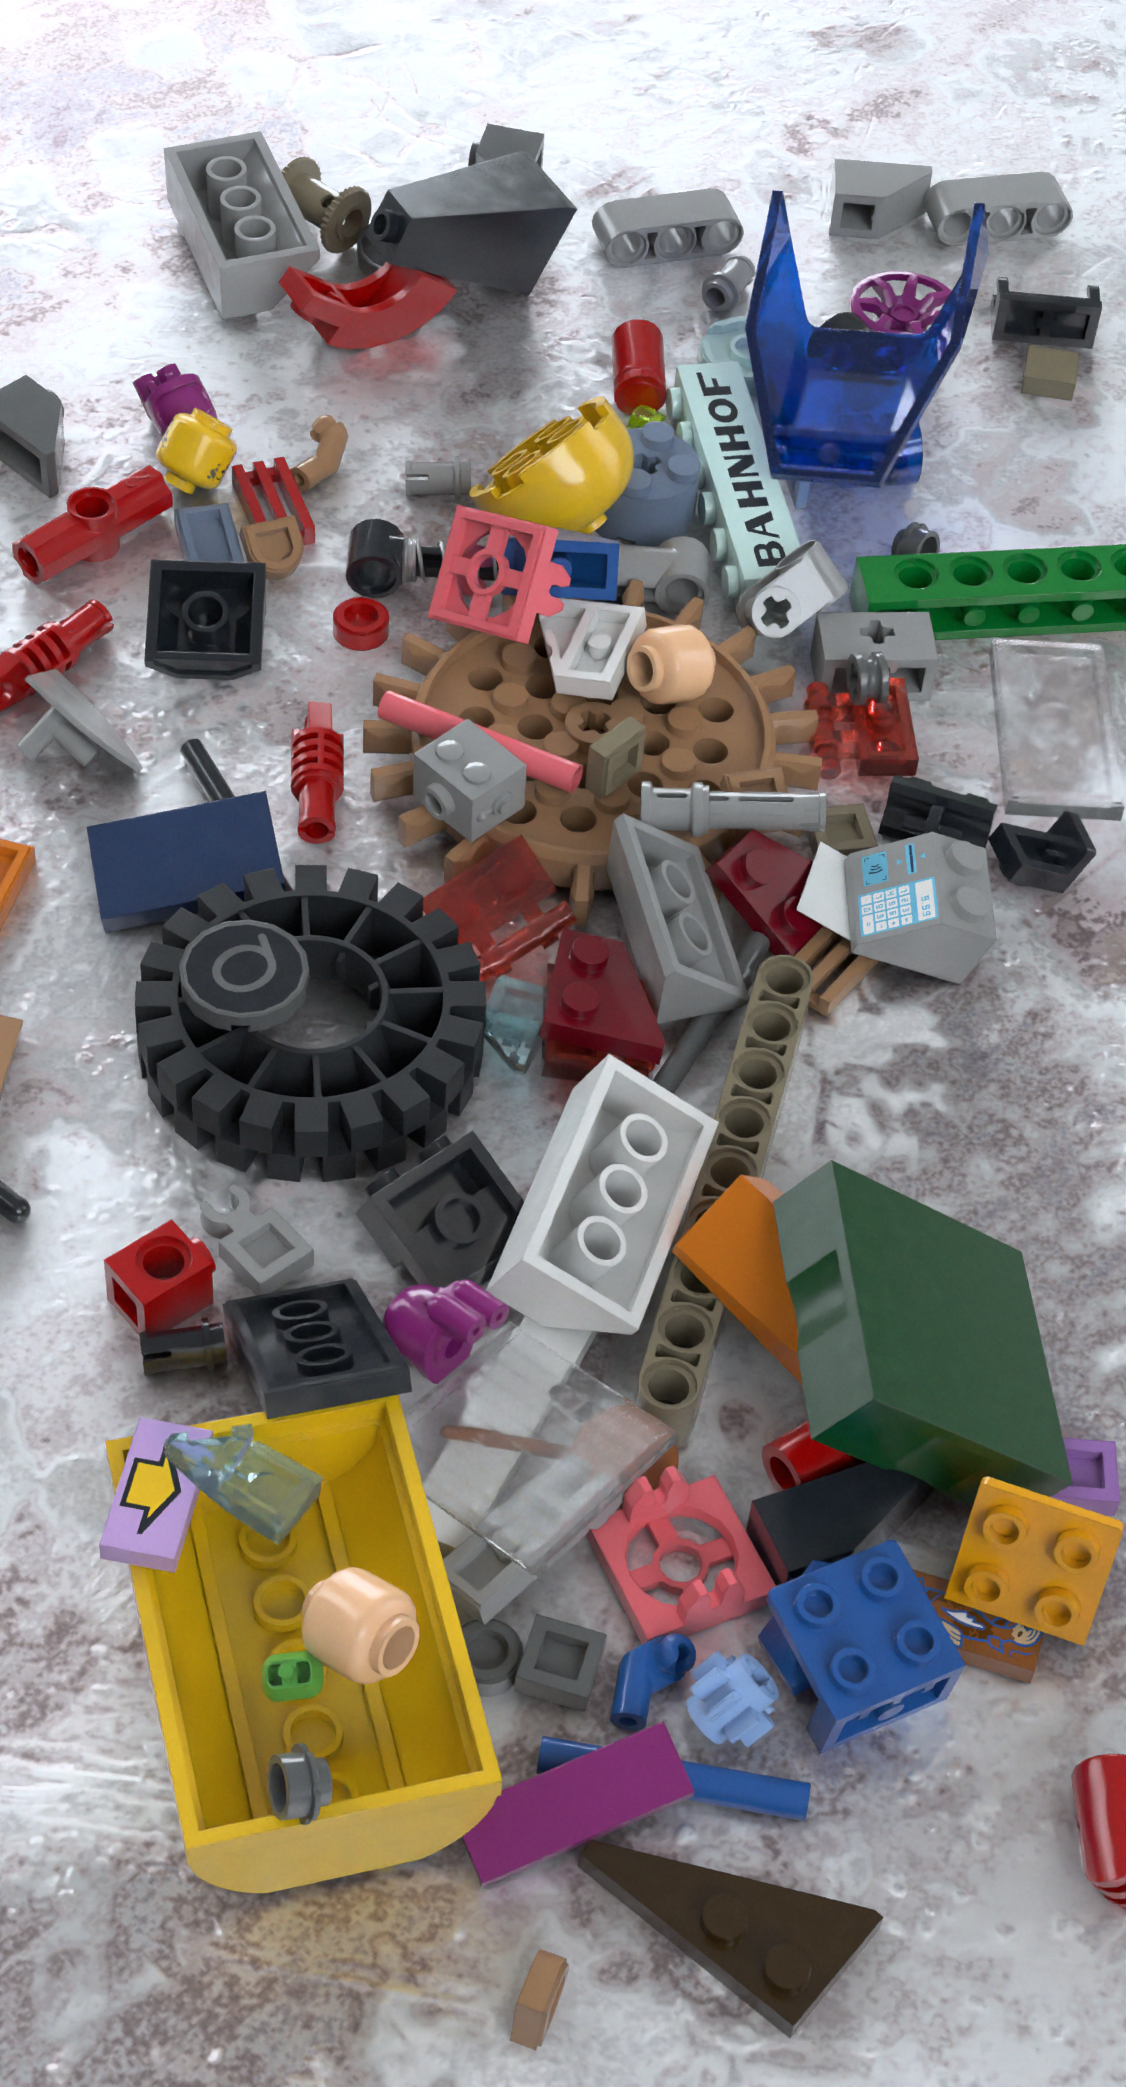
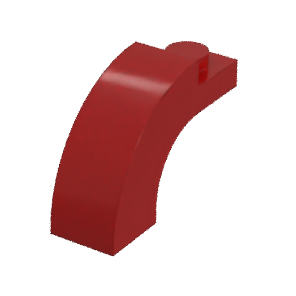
(369, 310)

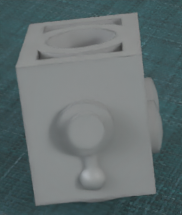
(469, 780)

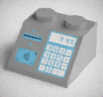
(921, 905)

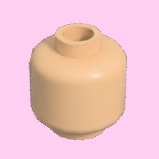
(671, 664)
(360, 1626)

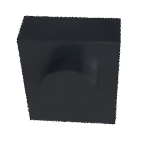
(1043, 858)

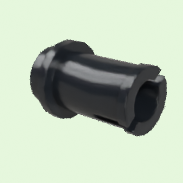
(183, 1348)

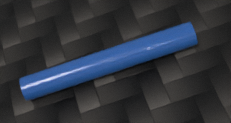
(711, 1783)

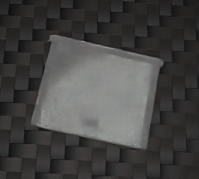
(529, 1446)

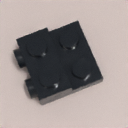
(445, 1214)

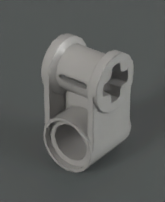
(799, 588)

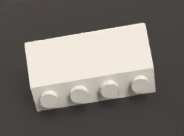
(604, 1204)

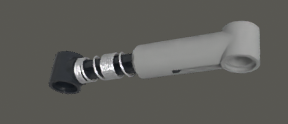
(383, 559)

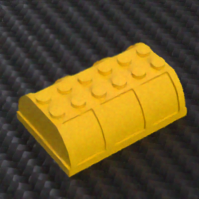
(402, 1752)

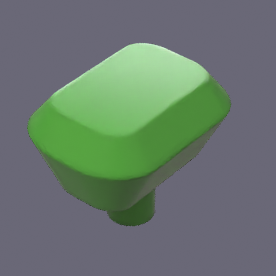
(292, 1676)

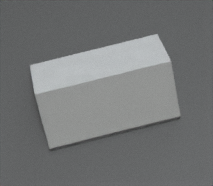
(673, 923)

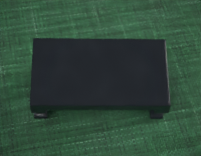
(1045, 317)

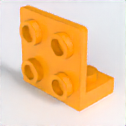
(1034, 1560)

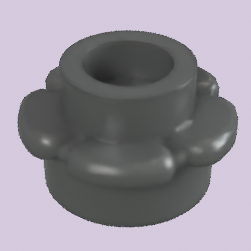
(915, 540)
(298, 1784)

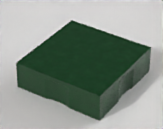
(917, 1339)

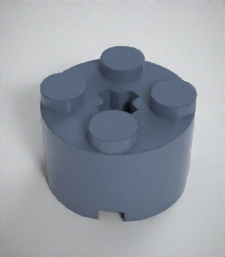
(660, 492)

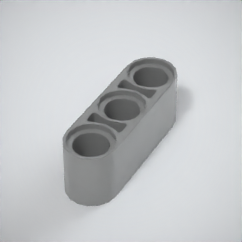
(1015, 206)
(667, 227)

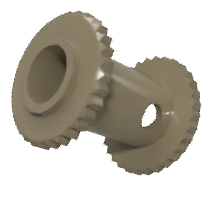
(328, 207)

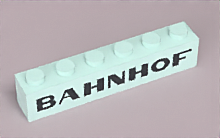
(735, 487)

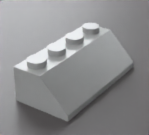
(238, 220)

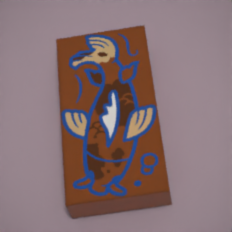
(982, 1637)

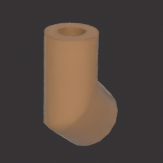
(328, 455)

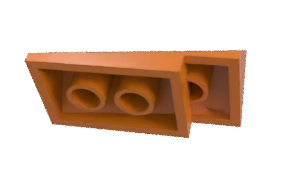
(741, 1262)

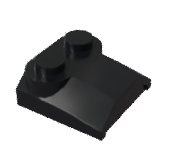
(205, 618)

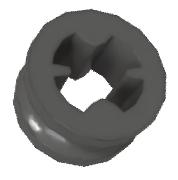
(867, 678)

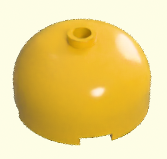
(563, 471)

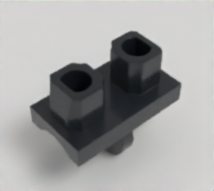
(921, 808)

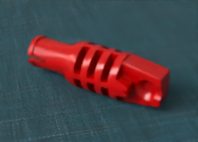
(50, 648)
(317, 773)

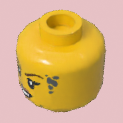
(196, 451)

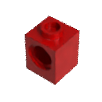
(160, 1303)

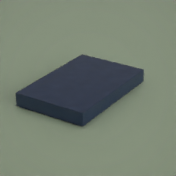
(169, 857)

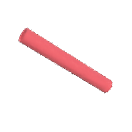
(435, 722)

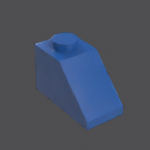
(587, 559)

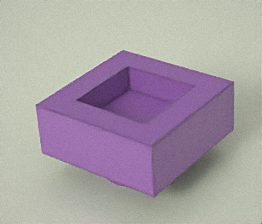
(1093, 1476)

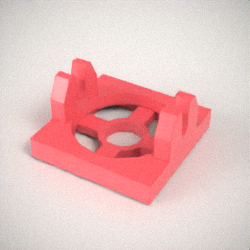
(464, 558)
(697, 1609)

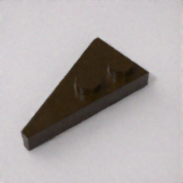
(755, 1937)

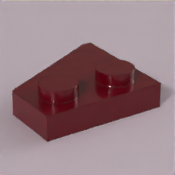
(765, 889)
(600, 1000)

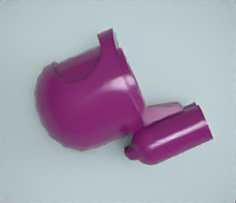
(170, 395)
(441, 1324)

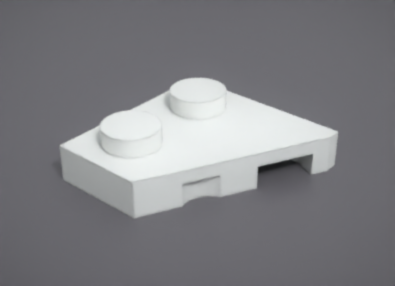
(591, 646)

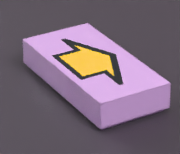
(151, 1501)

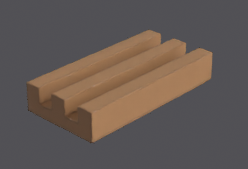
(846, 982)

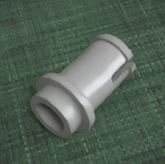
(723, 288)
(443, 478)

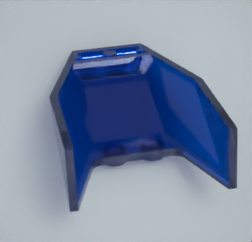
(844, 399)

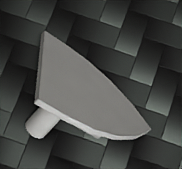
(73, 707)

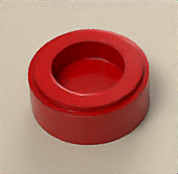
(360, 624)

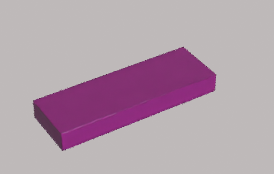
(578, 1803)

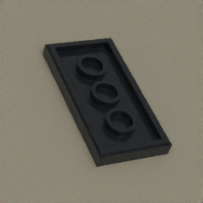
(315, 1348)

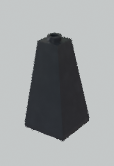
(476, 223)

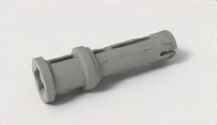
(700, 809)

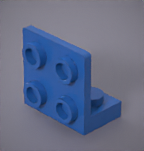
(866, 1643)

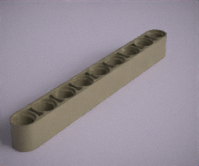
(741, 1145)

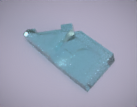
(514, 1022)
(247, 1479)

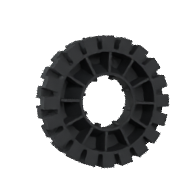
(334, 1099)

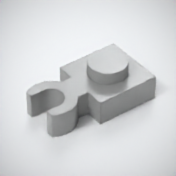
(257, 1248)

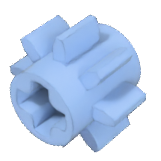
(732, 1699)

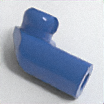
(647, 1672)

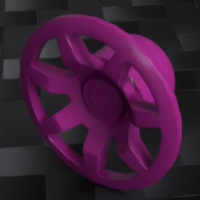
(900, 312)

